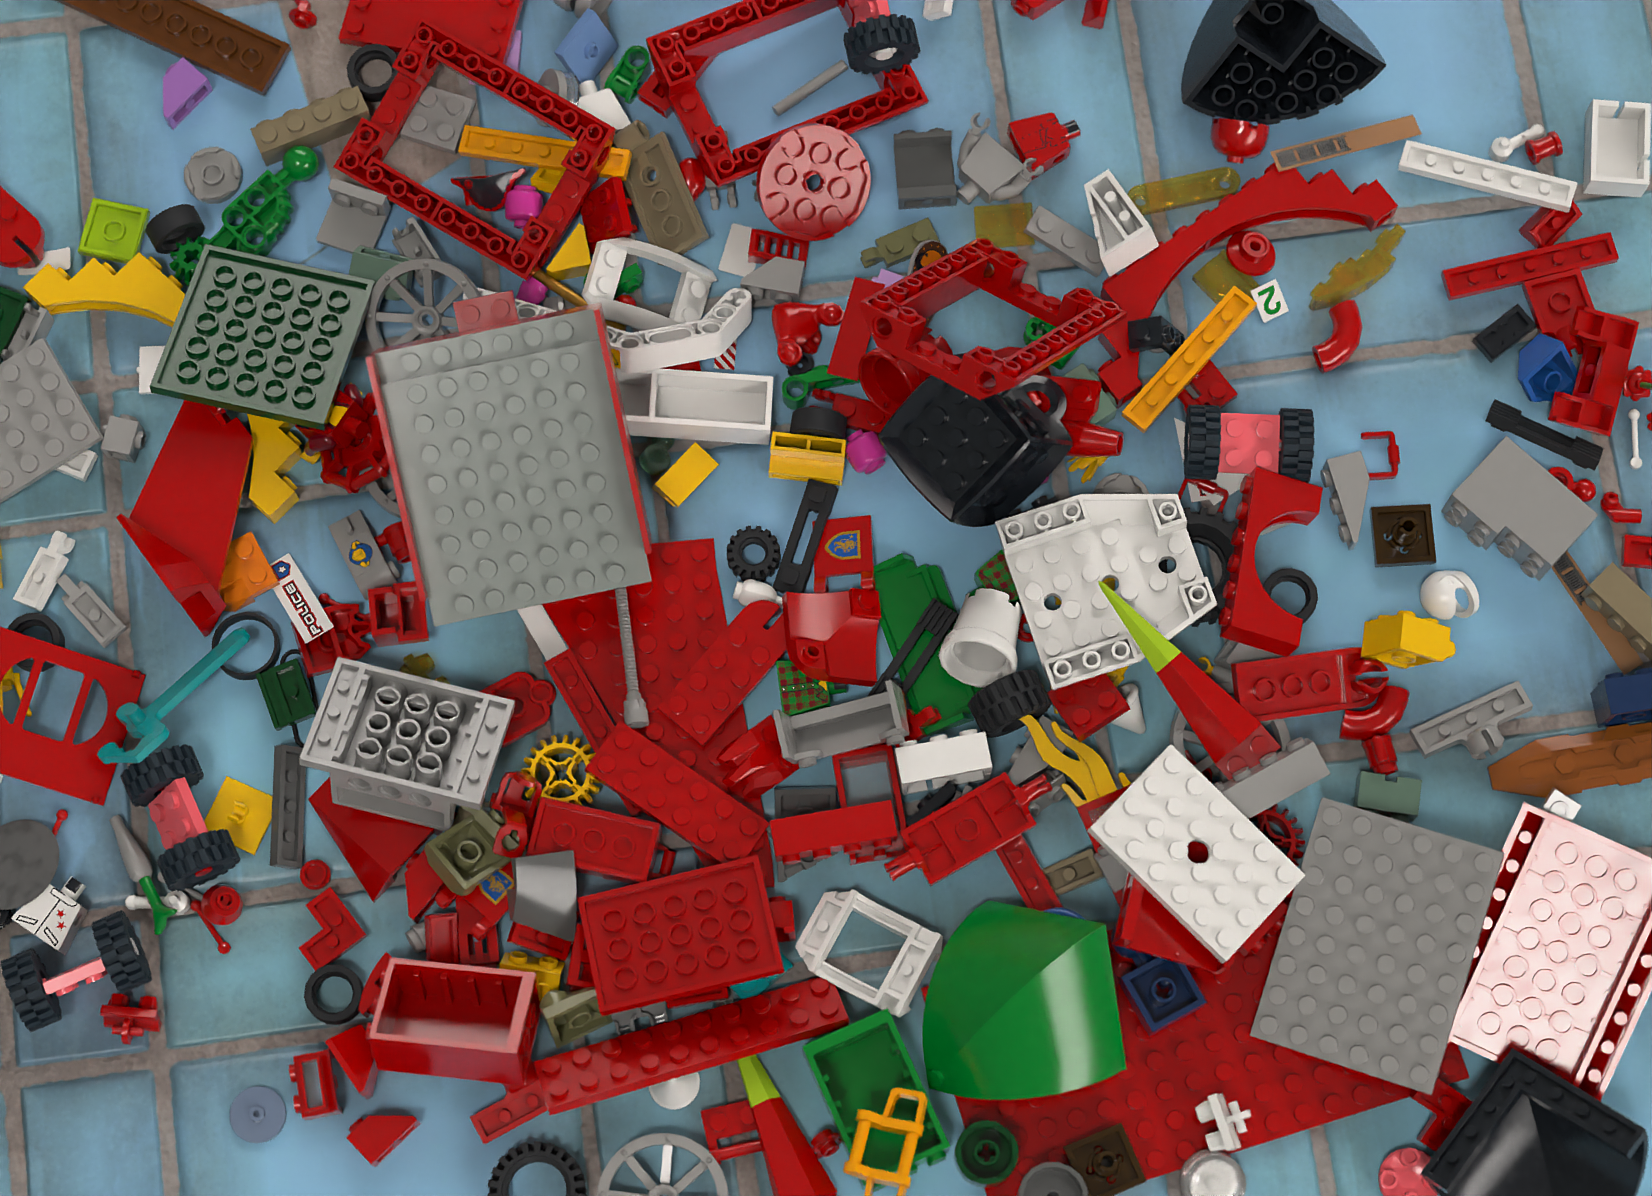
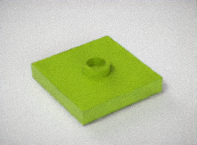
(113, 231)

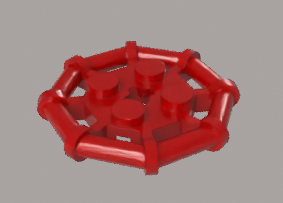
(358, 456)

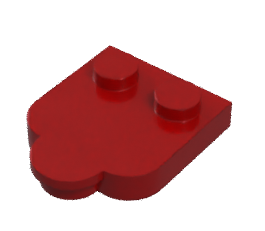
(531, 703)

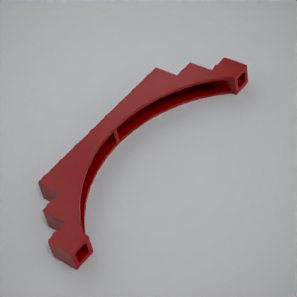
(1261, 201)

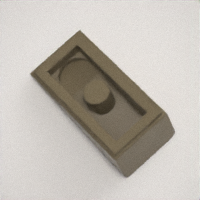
(1074, 872)

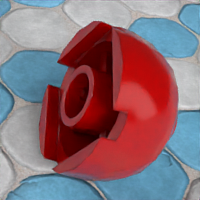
(1238, 139)

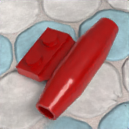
(1082, 404)

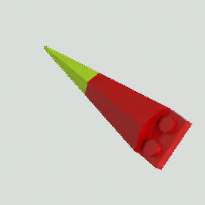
(1221, 724)
(787, 1154)

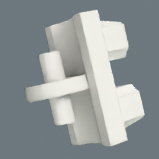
(1217, 1109)

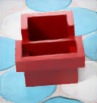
(397, 615)

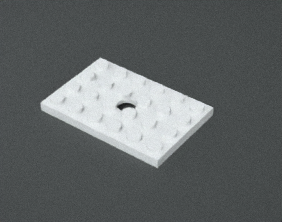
(1212, 899)

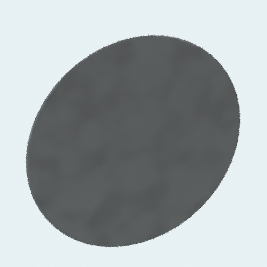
(26, 862)

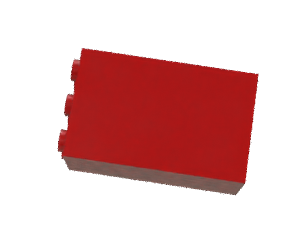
(455, 1021)

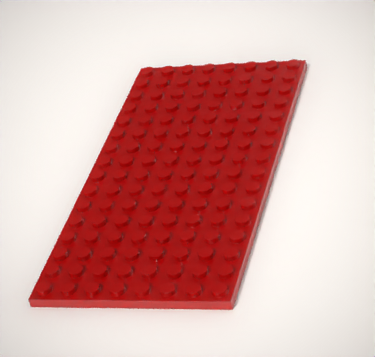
(1178, 1071)

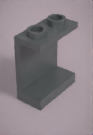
(924, 169)

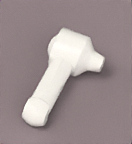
(1503, 147)
(173, 900)

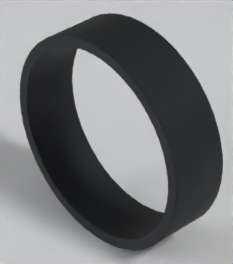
(240, 617)

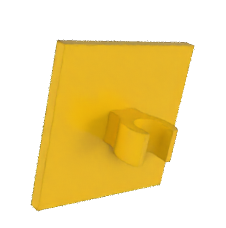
(242, 812)

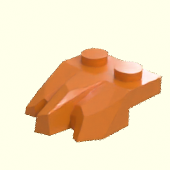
(245, 574)

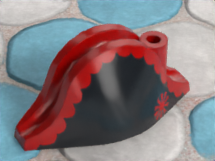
(488, 191)

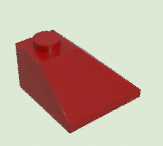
(355, 1058)

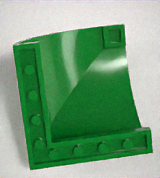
(1021, 1006)

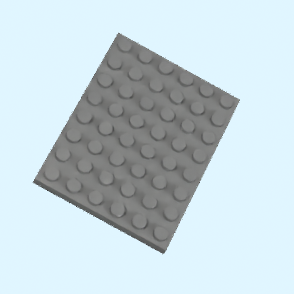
(1377, 945)

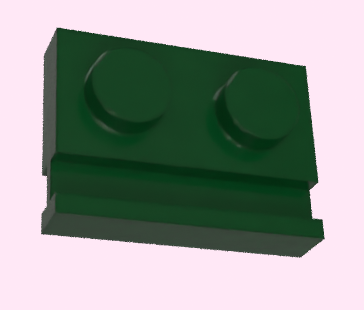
(286, 694)

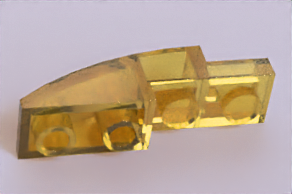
(1357, 276)

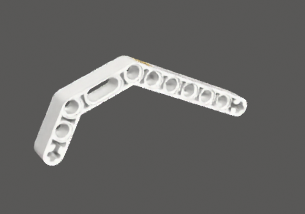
(672, 343)

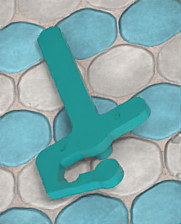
(147, 722)

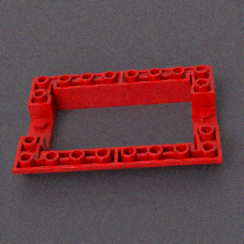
(738, 24)
(415, 65)
(900, 313)

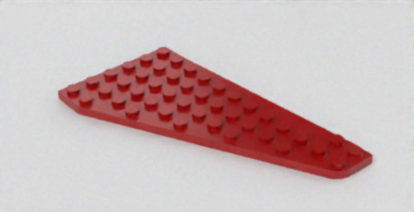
(671, 629)

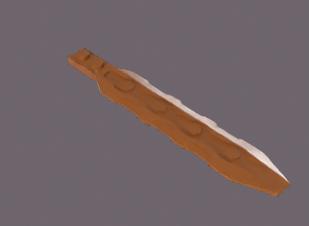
(1577, 762)

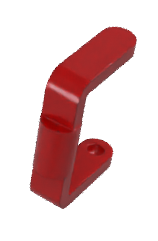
(1393, 454)
(1207, 486)

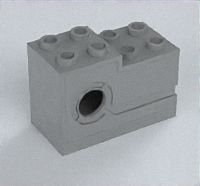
(1519, 509)

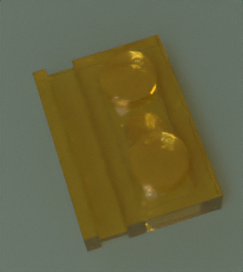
(1004, 224)
(1220, 276)

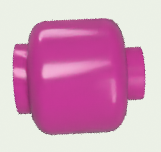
(523, 203)
(865, 452)

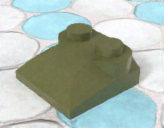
(464, 856)
(572, 1014)

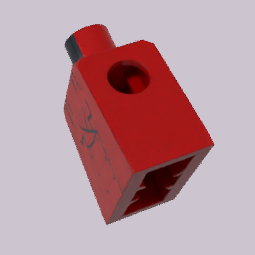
(1042, 139)

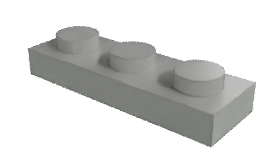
(1065, 240)

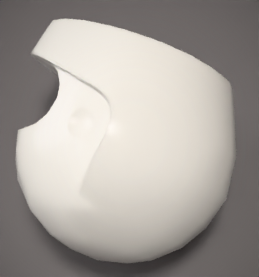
(1439, 598)

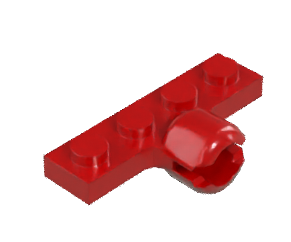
(515, 1109)

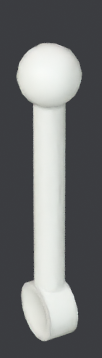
(1635, 462)

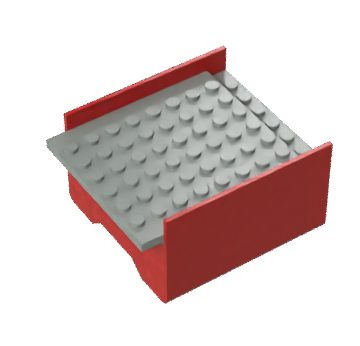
(511, 460)

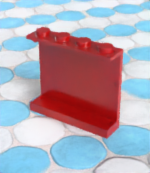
(1153, 930)

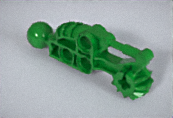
(258, 221)

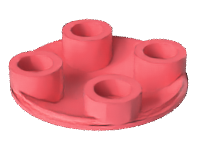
(1402, 1174)

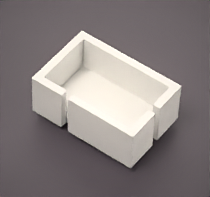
(1617, 148)
(942, 760)

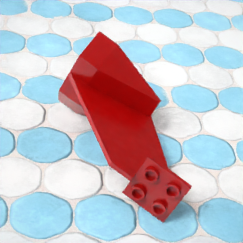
(191, 507)

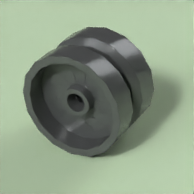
(1052, 1180)

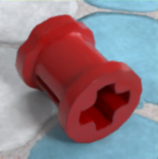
(1543, 147)

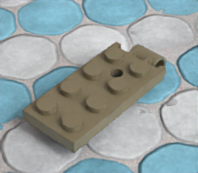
(662, 204)

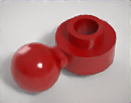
(1583, 488)

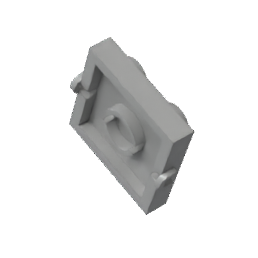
(438, 119)

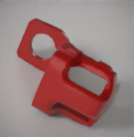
(514, 810)

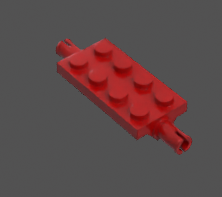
(968, 828)

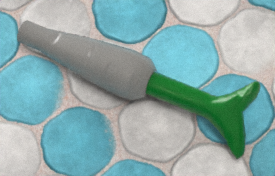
(140, 871)

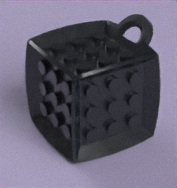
(975, 454)

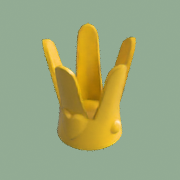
(1082, 463)

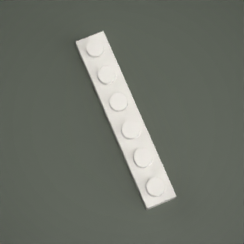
(1487, 176)

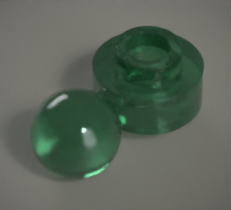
(654, 457)

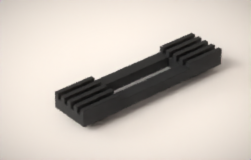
(1578, 450)
(817, 498)
(937, 620)

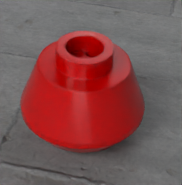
(218, 911)

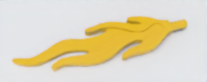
(1088, 773)

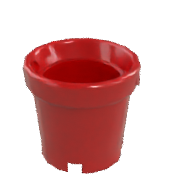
(890, 379)

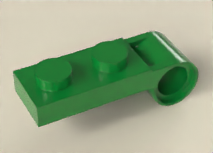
(807, 382)

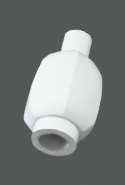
(753, 591)

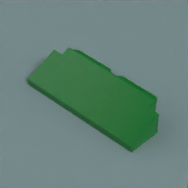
(903, 599)

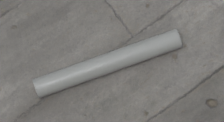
(809, 87)

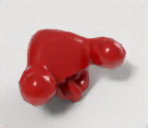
(798, 328)

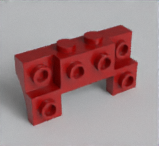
(1600, 372)

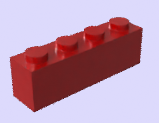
(833, 831)

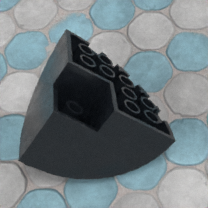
(1275, 60)

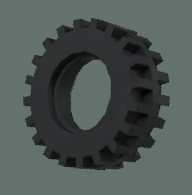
(1217, 535)

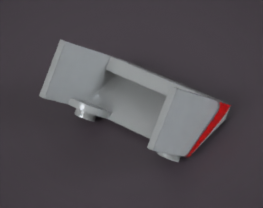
(843, 727)

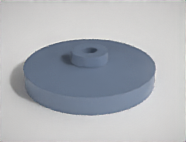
(258, 1114)

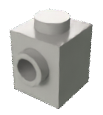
(122, 438)

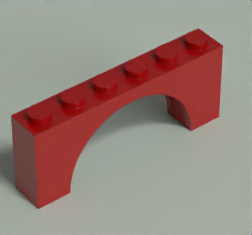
(1249, 611)

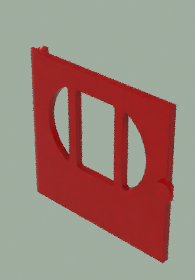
(55, 763)

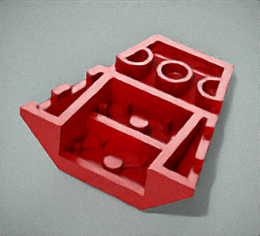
(369, 841)

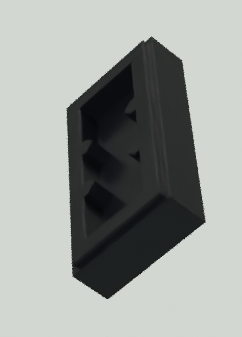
(1504, 333)
(931, 804)

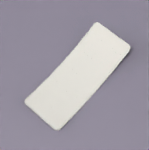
(55, 258)

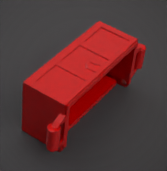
(602, 841)

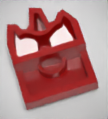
(340, 641)
(756, 760)

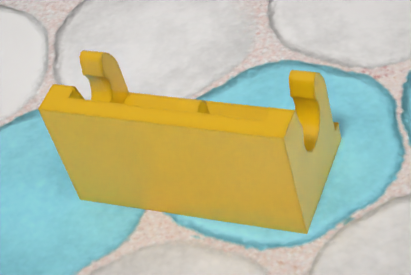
(685, 475)

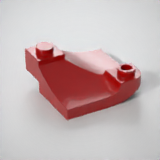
(833, 634)

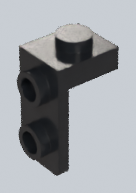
(1154, 334)

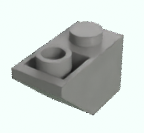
(776, 280)

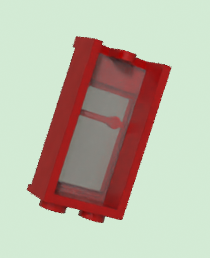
(867, 778)

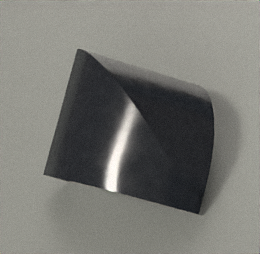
(1538, 1139)

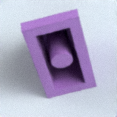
(182, 91)

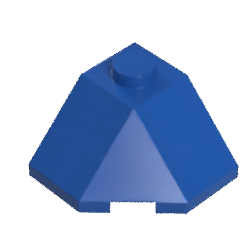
(1546, 369)

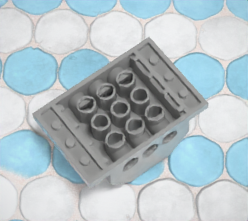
(405, 743)

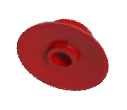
(1245, 259)

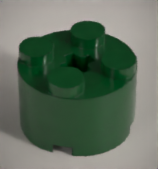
(999, 1141)

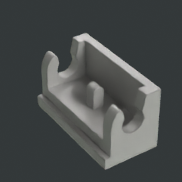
(414, 244)
(33, 327)

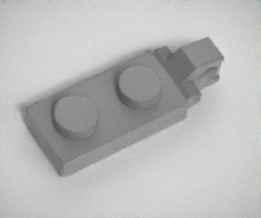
(91, 611)

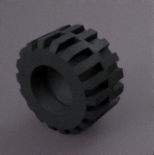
(1007, 700)

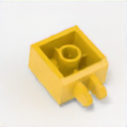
(1406, 640)

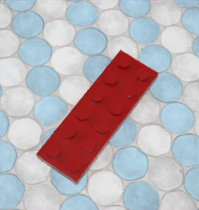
(676, 796)

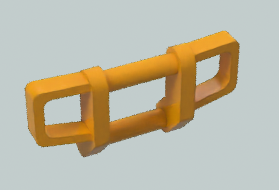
(886, 1123)

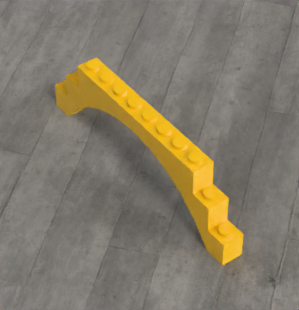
(147, 292)

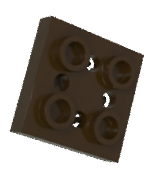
(1403, 533)
(1113, 1142)

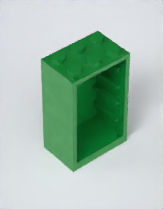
(858, 1071)

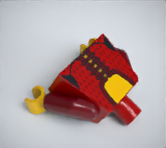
(344, 424)

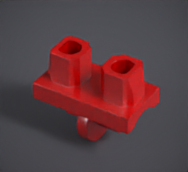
(129, 1020)

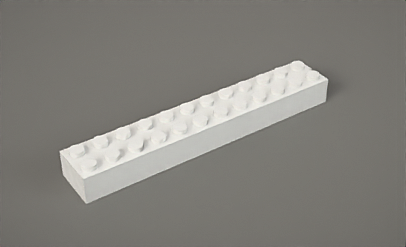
(698, 405)

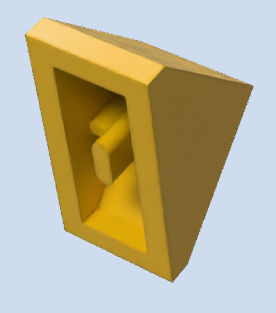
(573, 257)

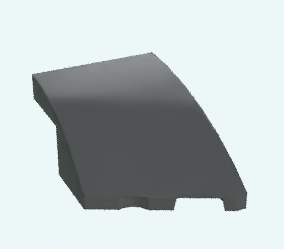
(801, 801)
(545, 893)

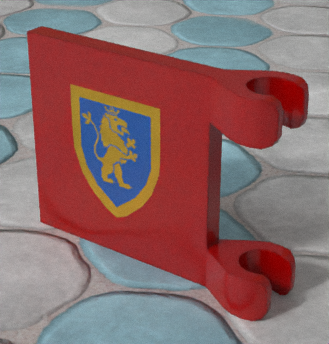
(845, 551)
(487, 898)

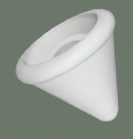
(1132, 719)
(676, 1092)

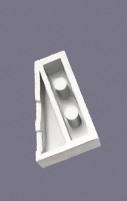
(1118, 224)

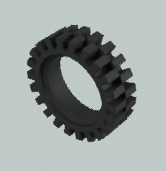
(532, 1153)

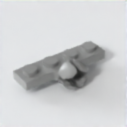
(1473, 723)

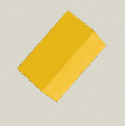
(807, 458)

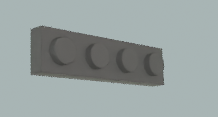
(287, 808)

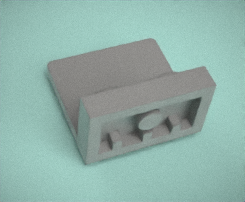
(353, 217)

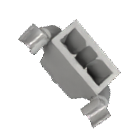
(989, 168)

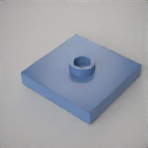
(586, 47)

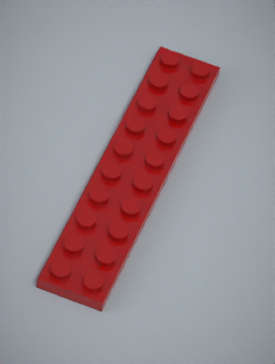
(690, 1044)

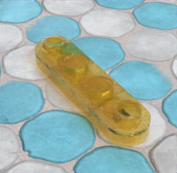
(1185, 190)

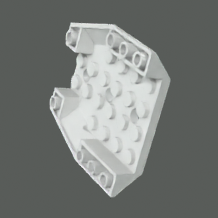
(1092, 538)

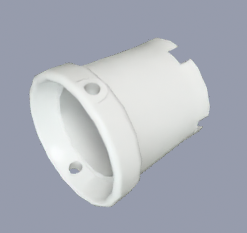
(982, 639)

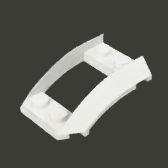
(606, 272)
(907, 968)

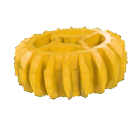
(570, 764)

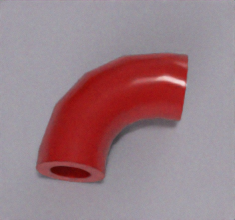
(1344, 337)
(1378, 719)

